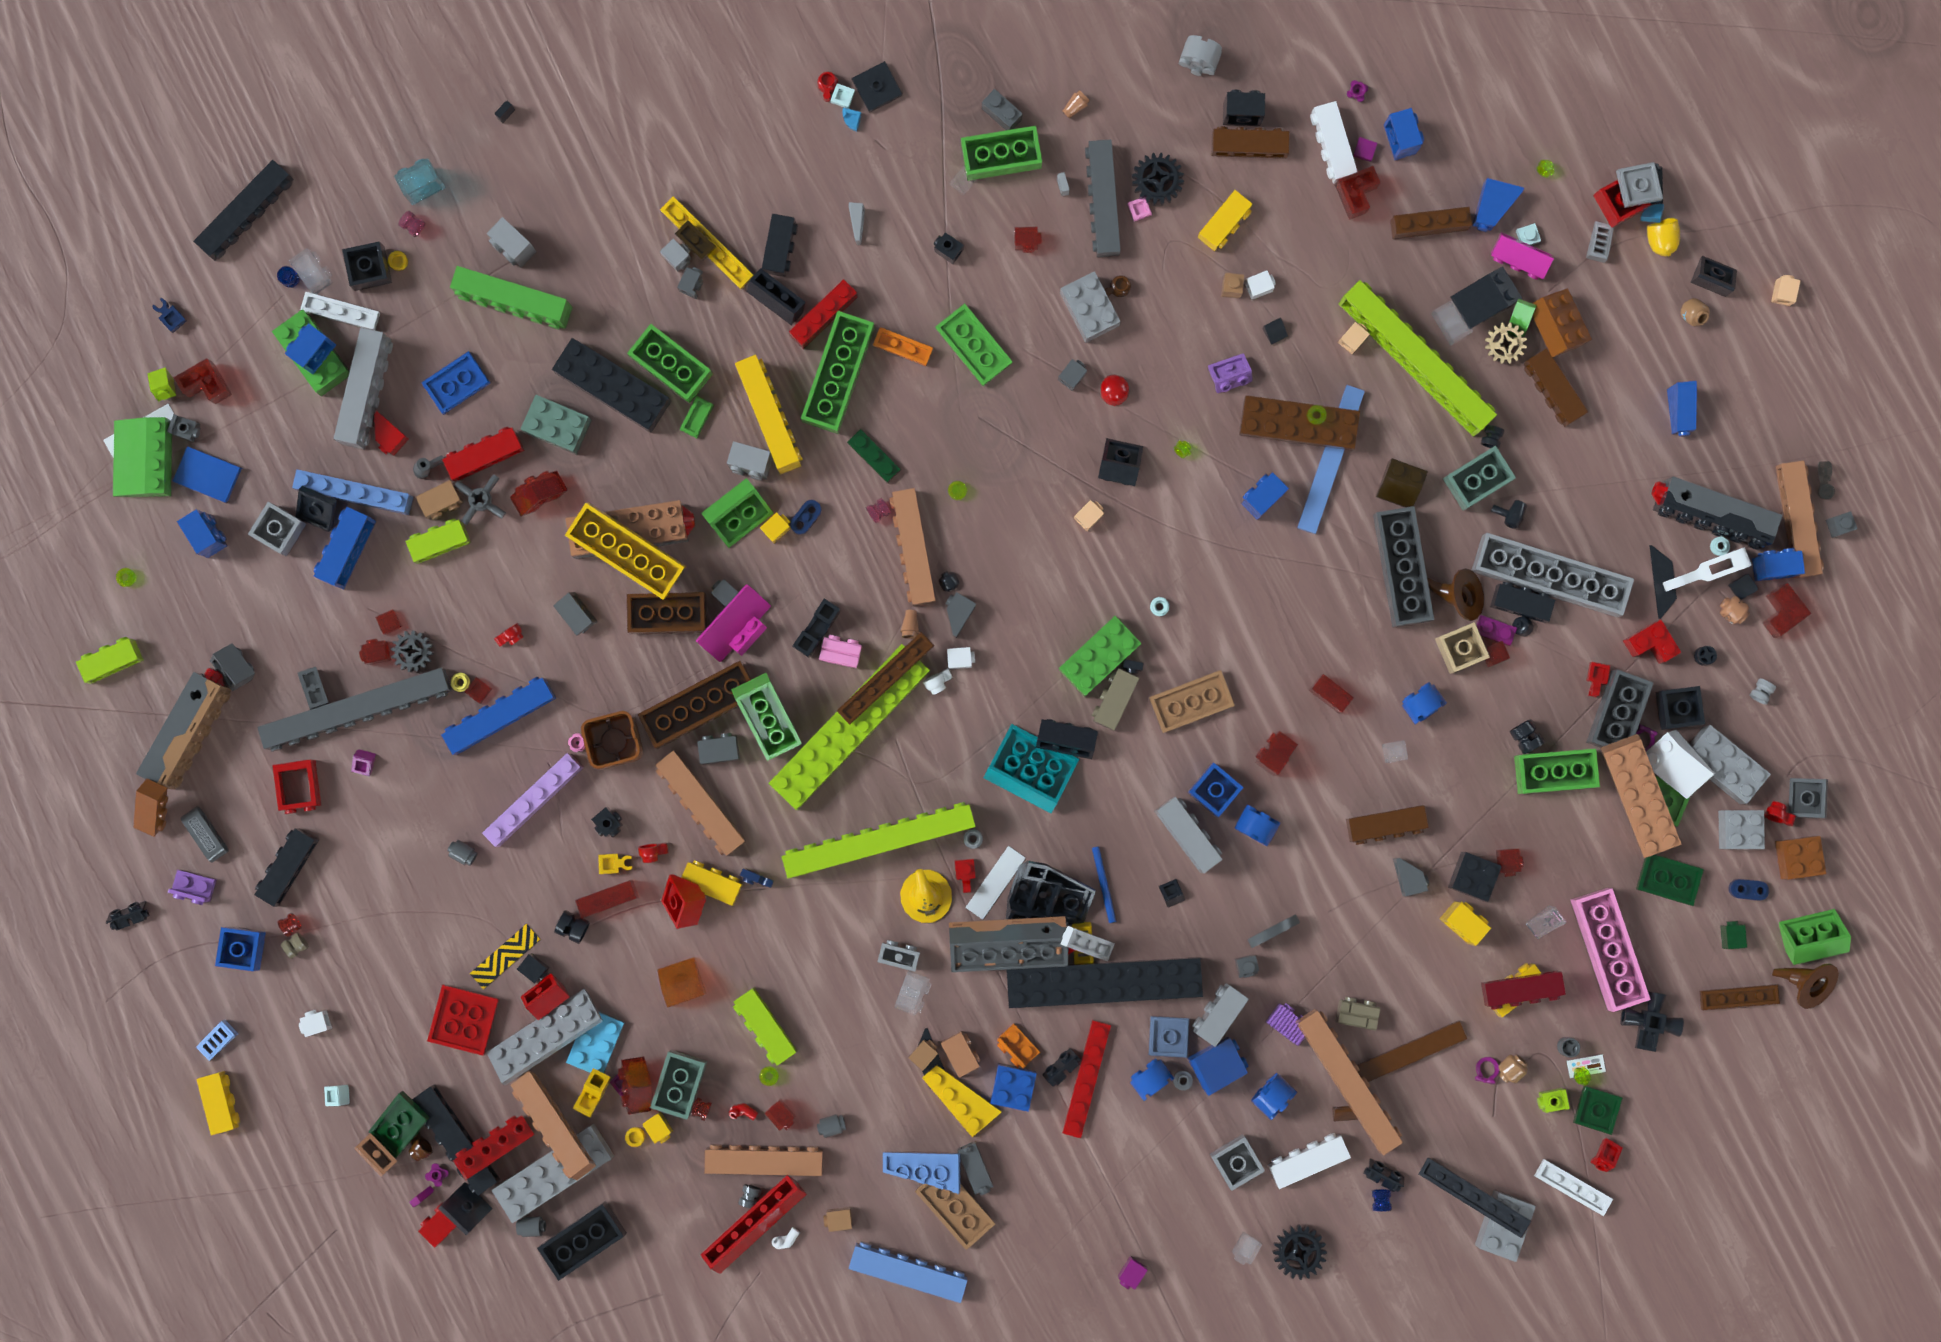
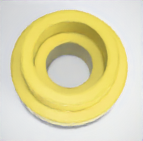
(454, 682)

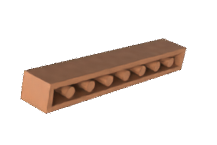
(1349, 1082)

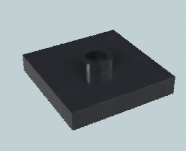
(876, 87)
(316, 508)
(465, 1208)

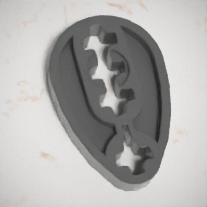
(1273, 931)

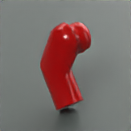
(741, 1110)

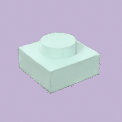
(842, 96)
(1529, 234)

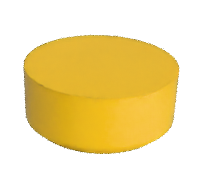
(398, 260)
(635, 1136)

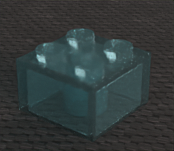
(419, 181)

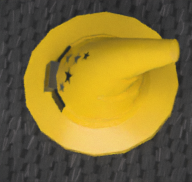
(926, 896)

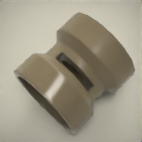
(294, 945)

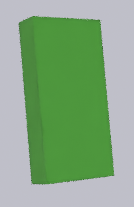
(1522, 316)
(696, 417)

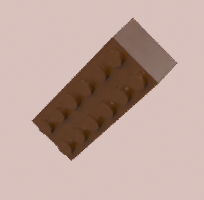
(1289, 423)
(693, 706)

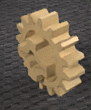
(1514, 341)

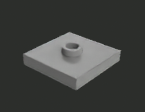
(1639, 184)

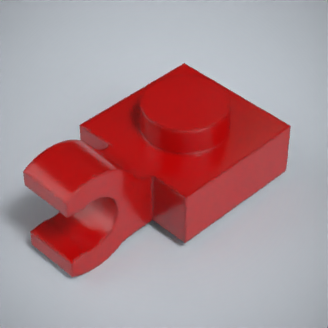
(1598, 675)
(965, 871)

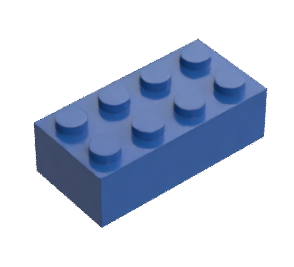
(344, 548)

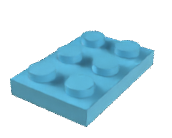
(596, 1045)

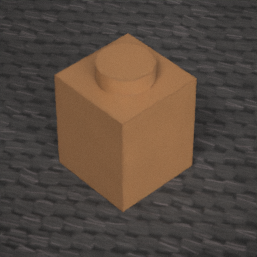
(1232, 285)
(924, 1054)
(838, 1219)

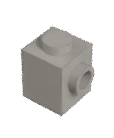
(676, 255)

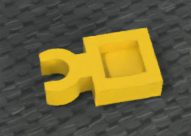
(610, 863)

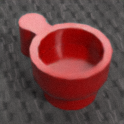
(826, 84)
(510, 635)
(1778, 814)
(650, 852)

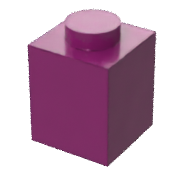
(1132, 1273)

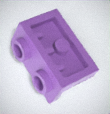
(1230, 373)
(192, 886)

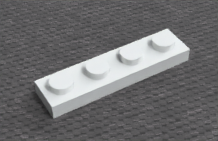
(340, 311)
(1087, 943)
(1573, 1187)

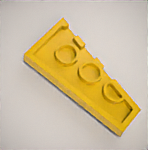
(966, 1105)

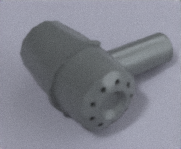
(423, 466)

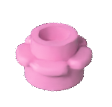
(572, 743)

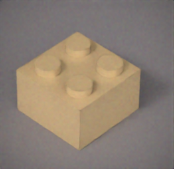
(1462, 648)

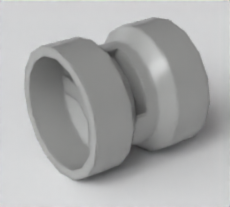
(1762, 691)

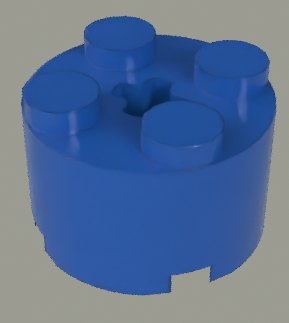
(1424, 703)
(1257, 825)
(1151, 1079)
(1273, 1096)

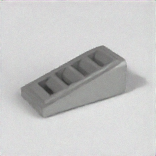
(857, 218)
(1597, 256)

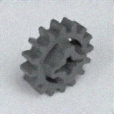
(412, 644)

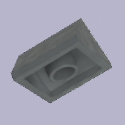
(1808, 797)

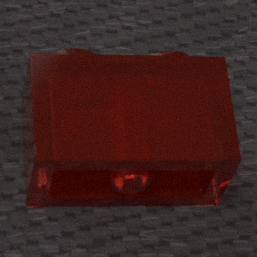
(1331, 693)

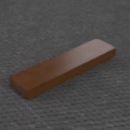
(1739, 997)

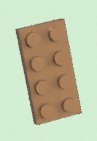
(1191, 701)
(957, 1212)

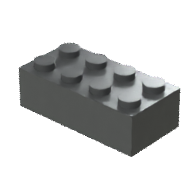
(1619, 708)

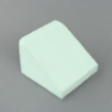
(336, 1095)

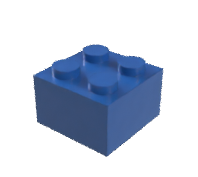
(1403, 133)
(310, 348)
(1259, 500)
(202, 533)
(1778, 565)
(1215, 789)
(240, 948)
(1013, 1087)

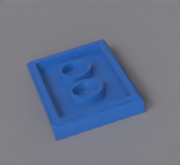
(455, 382)
(207, 474)

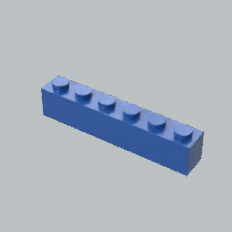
(498, 716)

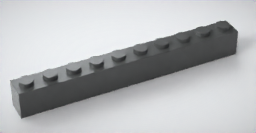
(353, 709)

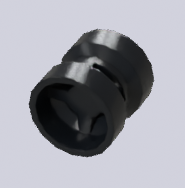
(1492, 436)

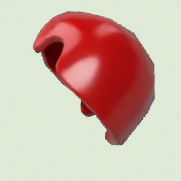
(1114, 390)

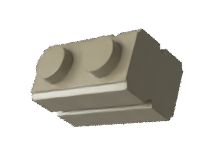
(1358, 1014)

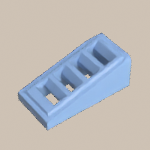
(228, 1029)

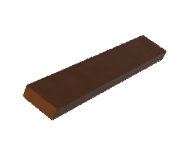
(885, 678)
(1412, 1051)

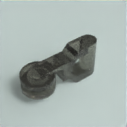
(1825, 490)

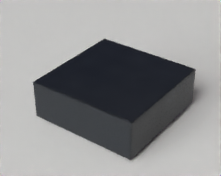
(504, 111)

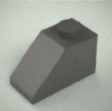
(959, 611)
(1410, 878)

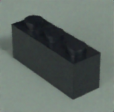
(779, 245)
(775, 296)
(1523, 602)
(1066, 738)

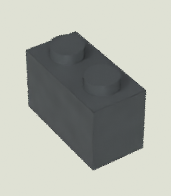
(1001, 110)
(232, 666)
(718, 749)

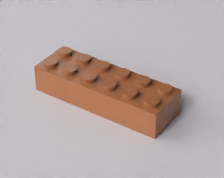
(1641, 795)

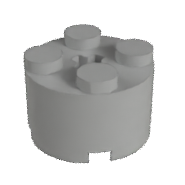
(1200, 55)

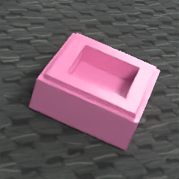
(1139, 209)

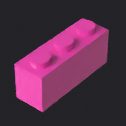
(1521, 256)

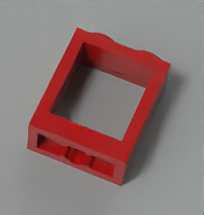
(311, 768)

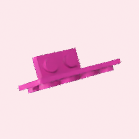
(736, 625)

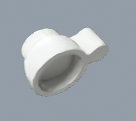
(936, 682)

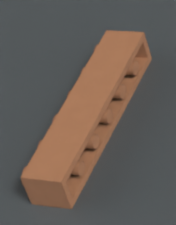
(1798, 515)
(913, 546)
(700, 802)
(552, 1125)
(763, 1161)

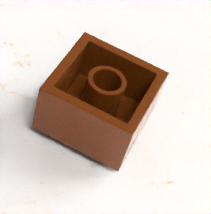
(1800, 857)

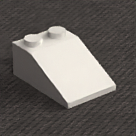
(1678, 764)

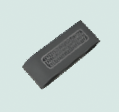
(204, 834)

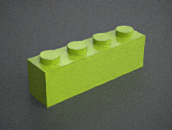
(765, 1026)

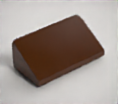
(1343, 1113)

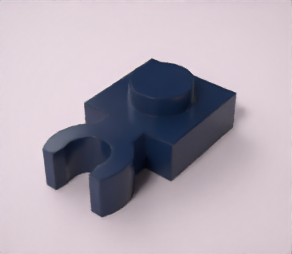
(170, 316)
(751, 877)

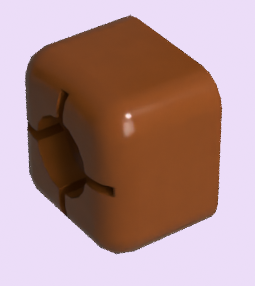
(593, 733)

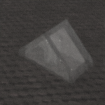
(1546, 921)

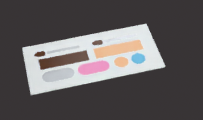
(1593, 1064)

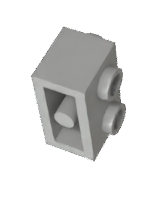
(899, 956)

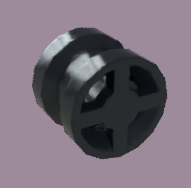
(1709, 654)

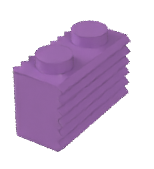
(1284, 1022)

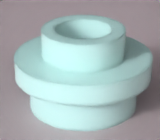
(1714, 546)
(1164, 602)

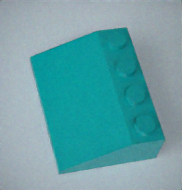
(1030, 771)

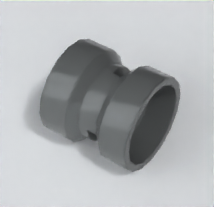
(1571, 1049)
(750, 1196)

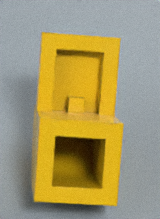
(592, 1092)

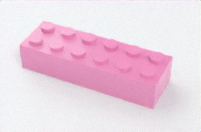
(1610, 949)

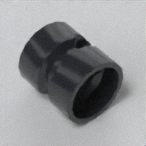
(1520, 734)
(571, 926)

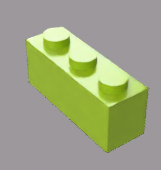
(437, 541)
(109, 660)

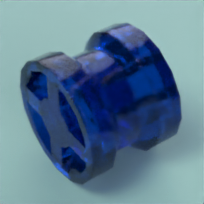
(284, 275)

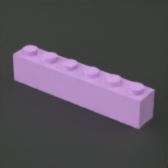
(532, 800)

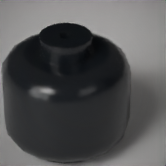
(948, 581)
(1523, 625)

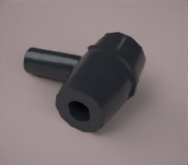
(1514, 515)

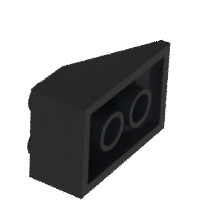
(1486, 297)

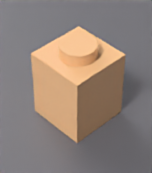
(1785, 290)
(1354, 337)
(1089, 514)

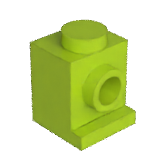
(1545, 1097)

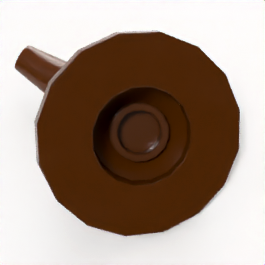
(1463, 593)
(1812, 984)

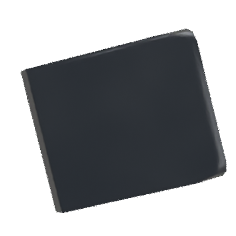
(1275, 331)
(1743, 586)
(1172, 893)

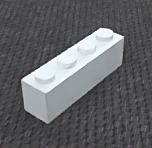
(1333, 140)
(1309, 1160)

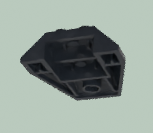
(1047, 892)

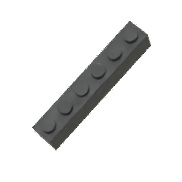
(1103, 198)

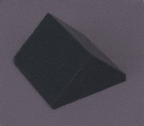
(1715, 276)

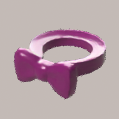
(1652, 733)
(1479, 1077)

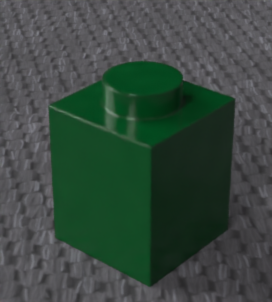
(1733, 935)

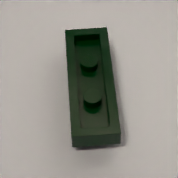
(873, 456)

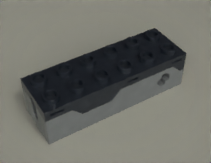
(1715, 512)

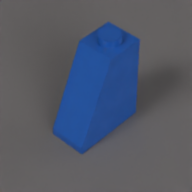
(1494, 202)
(1683, 407)

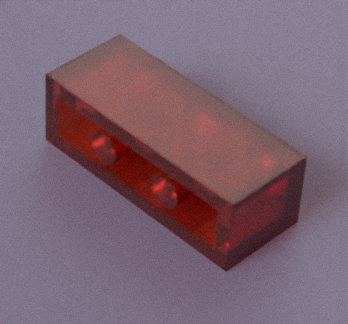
(607, 899)

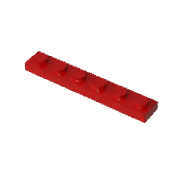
(1086, 1079)

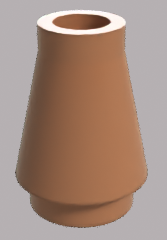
(1076, 103)
(910, 625)

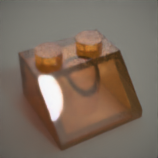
(681, 982)

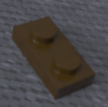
(695, 240)

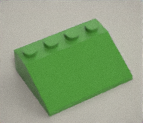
(142, 457)

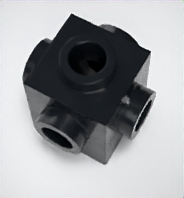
(601, 819)

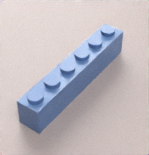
(354, 492)
(908, 1272)

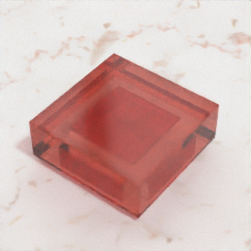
(388, 622)
(478, 690)

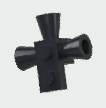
(1651, 1022)

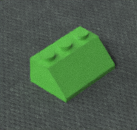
(737, 513)
(1814, 936)

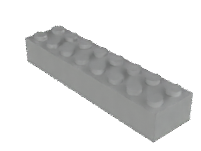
(1552, 575)

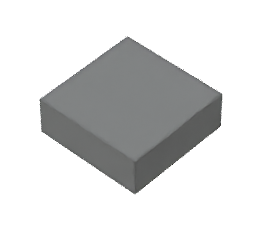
(1062, 183)

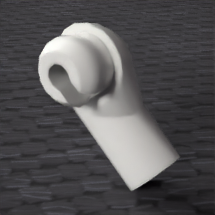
(783, 1242)

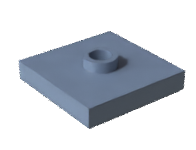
(1168, 1036)

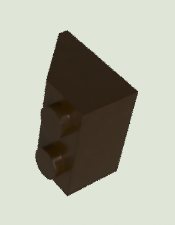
(1401, 483)

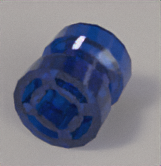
(1381, 1200)

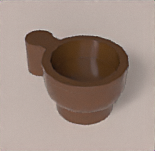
(1119, 286)
(420, 1148)

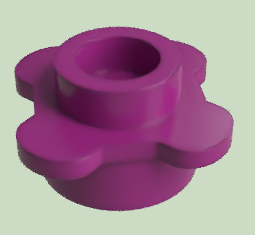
(1355, 85)
(442, 1173)

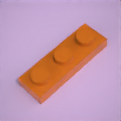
(903, 346)

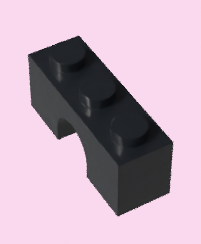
(817, 628)

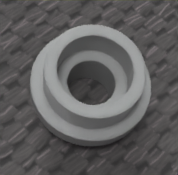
(979, 838)
(1180, 1074)

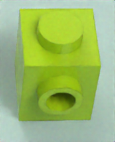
(161, 384)

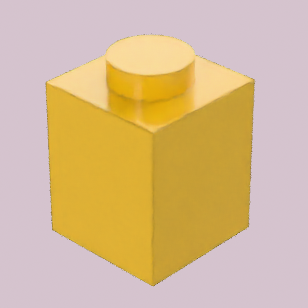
(776, 527)
(658, 1128)

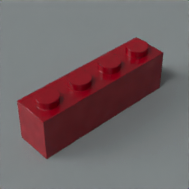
(1523, 988)

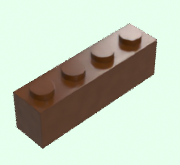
(1250, 143)
(1430, 223)
(1555, 388)
(1387, 823)

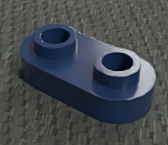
(805, 517)
(1749, 889)

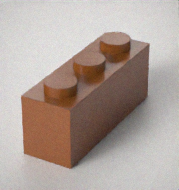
(150, 807)

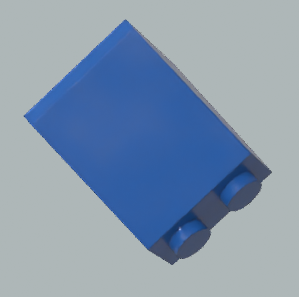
(1218, 1065)

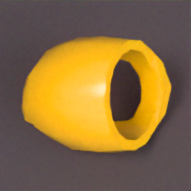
(1664, 236)

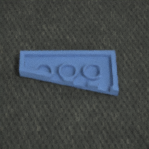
(926, 1168)

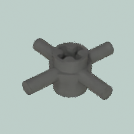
(474, 494)

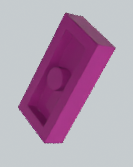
(1495, 630)

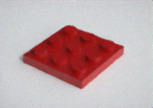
(463, 1020)

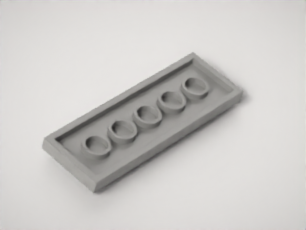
(544, 1037)

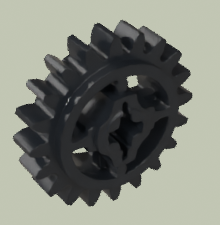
(1150, 180)
(1306, 1251)

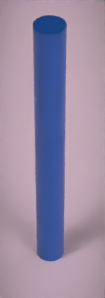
(1104, 885)

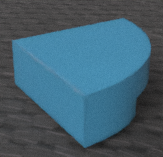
(851, 118)
(1653, 213)

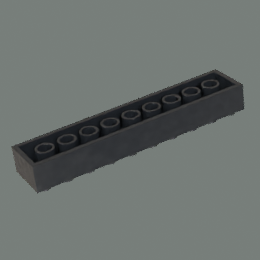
(1105, 982)

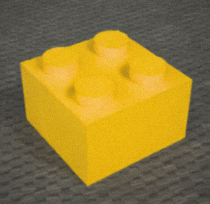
(1465, 923)

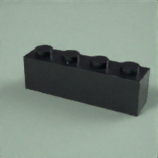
(286, 867)

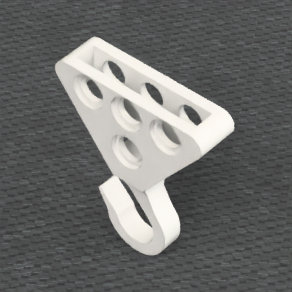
(1738, 559)

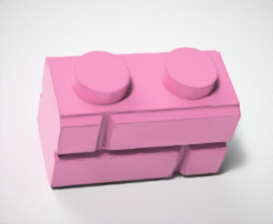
(840, 652)

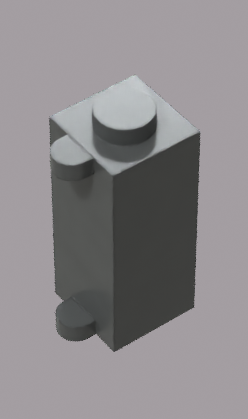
(975, 1168)

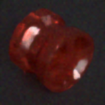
(289, 924)
(701, 1109)

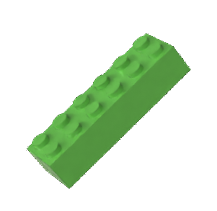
(511, 297)
(838, 372)

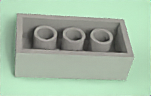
(1733, 769)
(1188, 835)

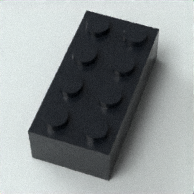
(582, 1240)

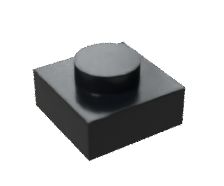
(1132, 666)

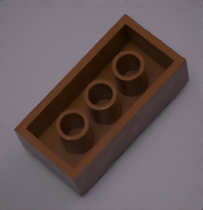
(674, 614)

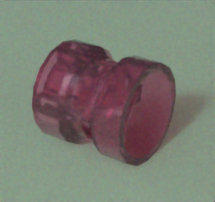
(411, 223)
(878, 510)

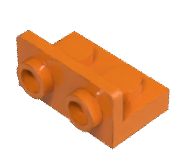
(1017, 1046)

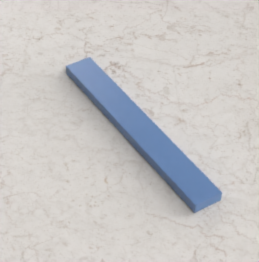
(1326, 471)

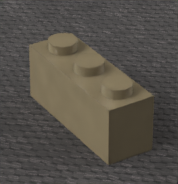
(1115, 699)

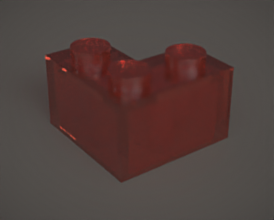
(1353, 190)
(203, 377)
(538, 491)
(1789, 610)
(1276, 753)
(635, 1085)

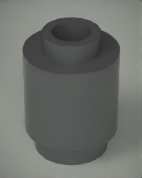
(462, 852)
(831, 1125)
(531, 1226)

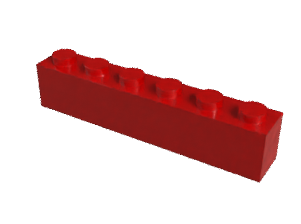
(753, 1224)

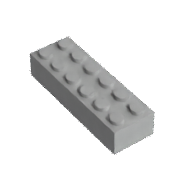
(363, 389)
(545, 1177)

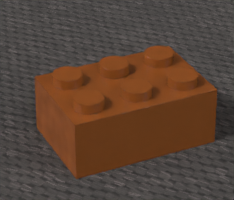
(1560, 322)

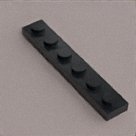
(1475, 1197)

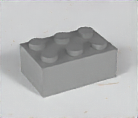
(1090, 307)
(1219, 1014)
(1496, 1238)

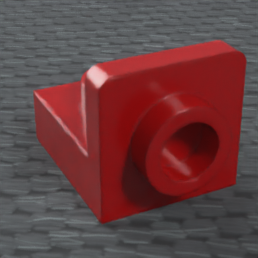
(1607, 1155)

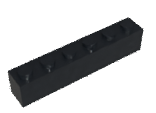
(244, 210)
(452, 1135)

